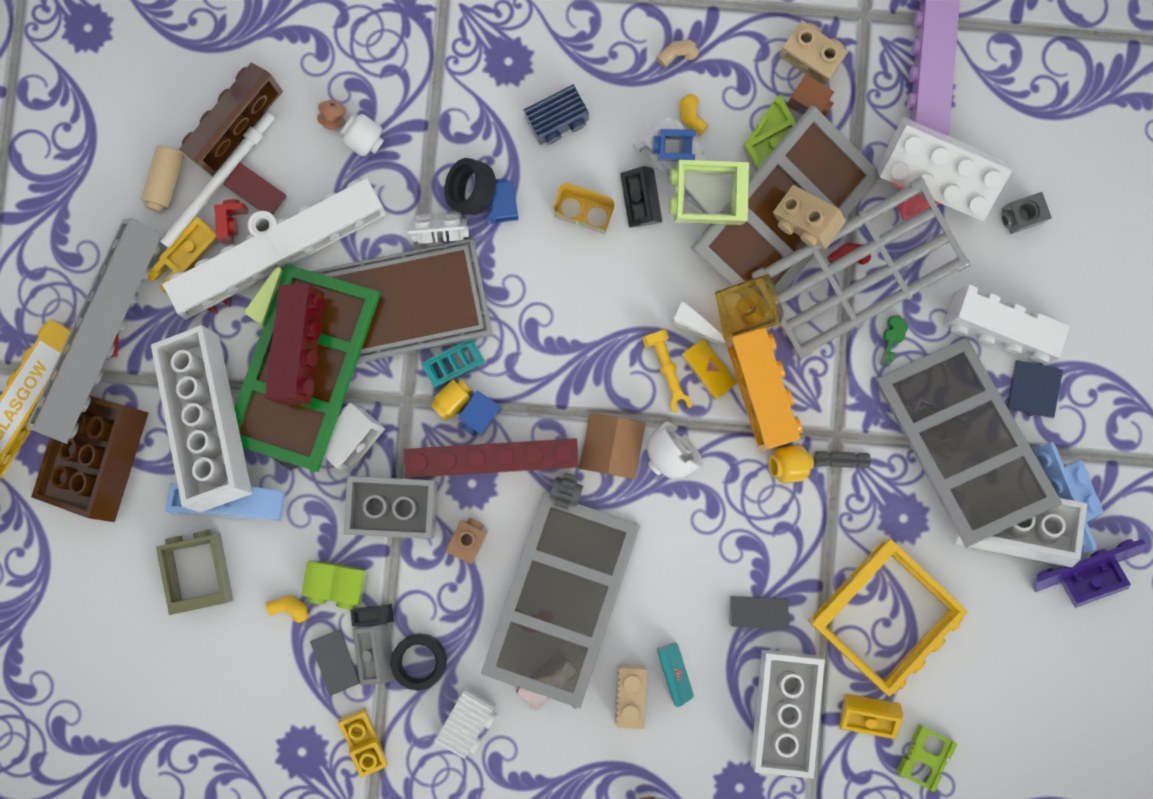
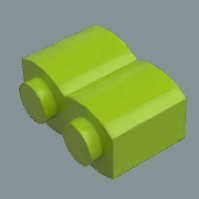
(334, 583)

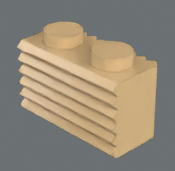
(630, 696)

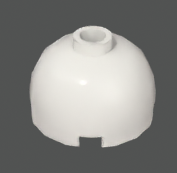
(671, 453)

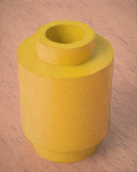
(451, 399)

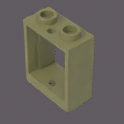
(170, 578)

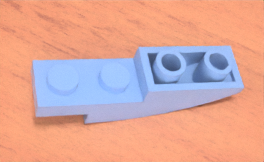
(260, 505)

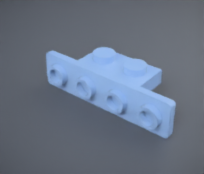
(1070, 483)

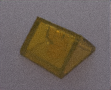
(748, 307)

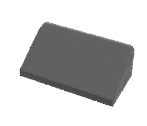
(759, 612)
(335, 662)

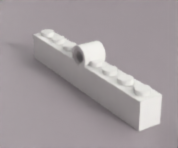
(281, 244)

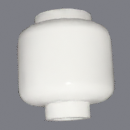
(362, 135)

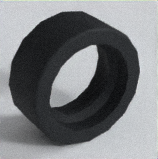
(456, 184)
(397, 667)

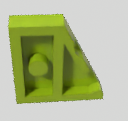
(769, 132)

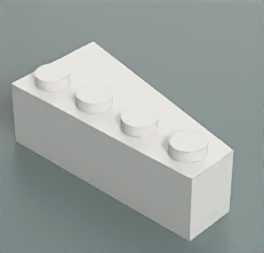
(706, 191)
(1005, 325)

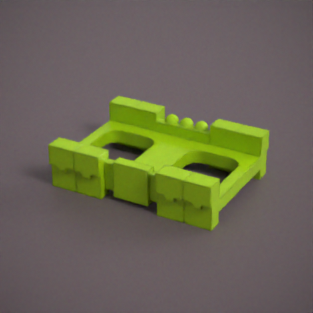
(917, 753)

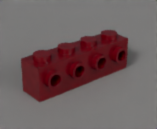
(295, 344)

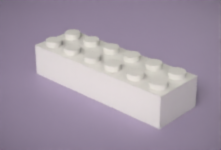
(200, 419)

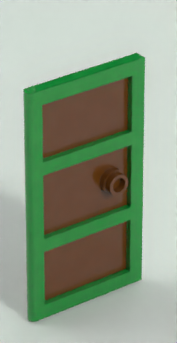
(303, 431)

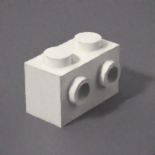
(352, 437)

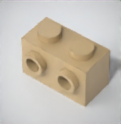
(813, 52)
(809, 217)

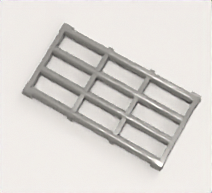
(892, 267)

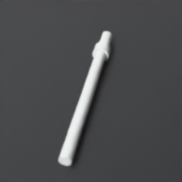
(251, 137)

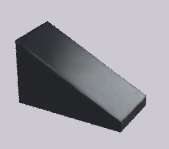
(372, 615)

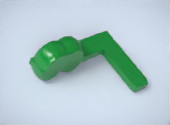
(893, 335)

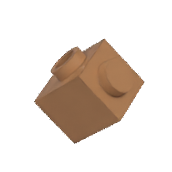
(467, 540)

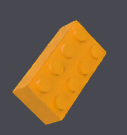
(763, 389)

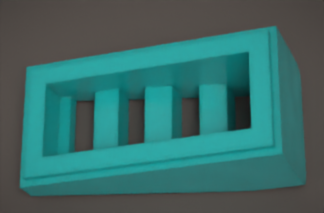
(438, 359)

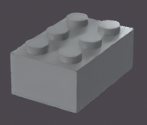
(390, 507)

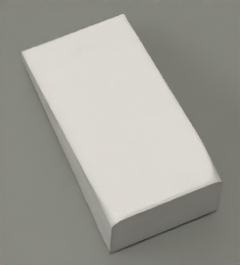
(692, 322)

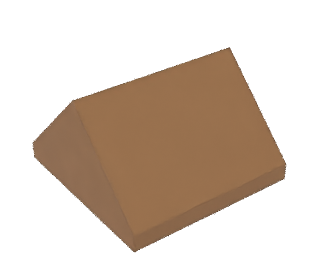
(612, 445)

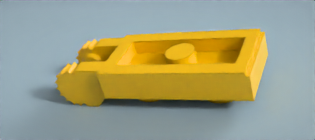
(185, 251)

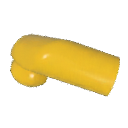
(689, 116)
(289, 605)

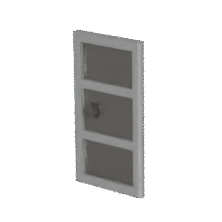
(967, 442)
(561, 601)

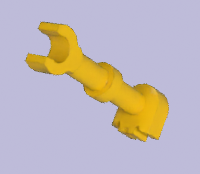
(667, 367)

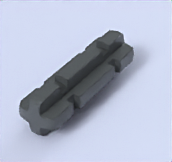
(842, 459)

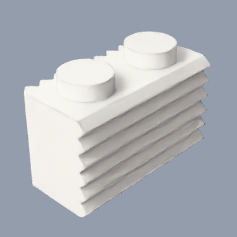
(466, 722)

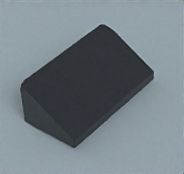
(641, 197)

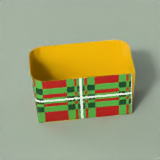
(582, 195)

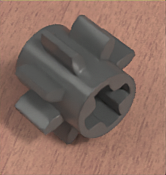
(566, 491)

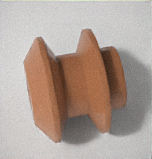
(331, 114)

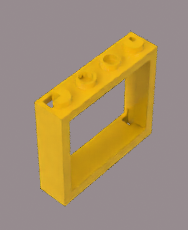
(931, 641)

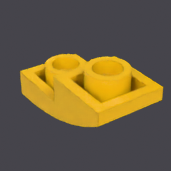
(363, 742)

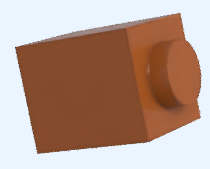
(811, 93)

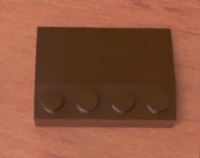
(95, 465)

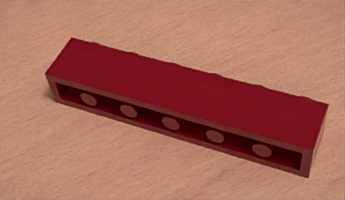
(491, 458)

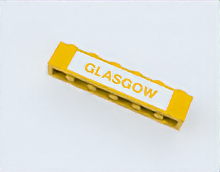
(26, 387)

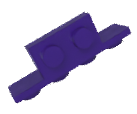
(1094, 576)

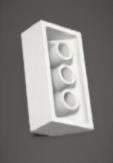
(1048, 537)

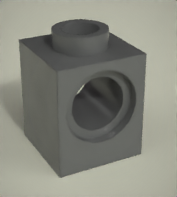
(1037, 213)

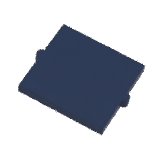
(1034, 389)

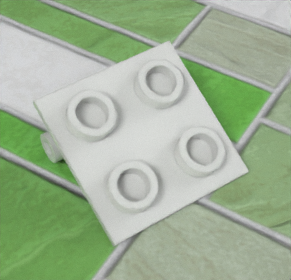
(425, 224)

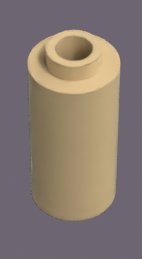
(161, 178)

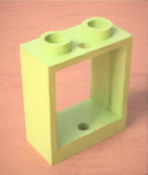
(739, 194)

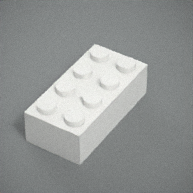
(951, 169)
(787, 714)

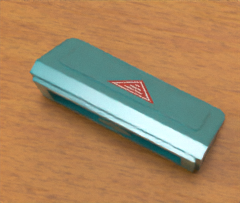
(675, 674)

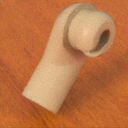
(677, 48)

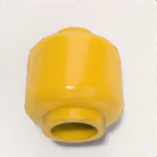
(791, 464)

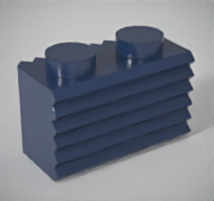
(557, 115)

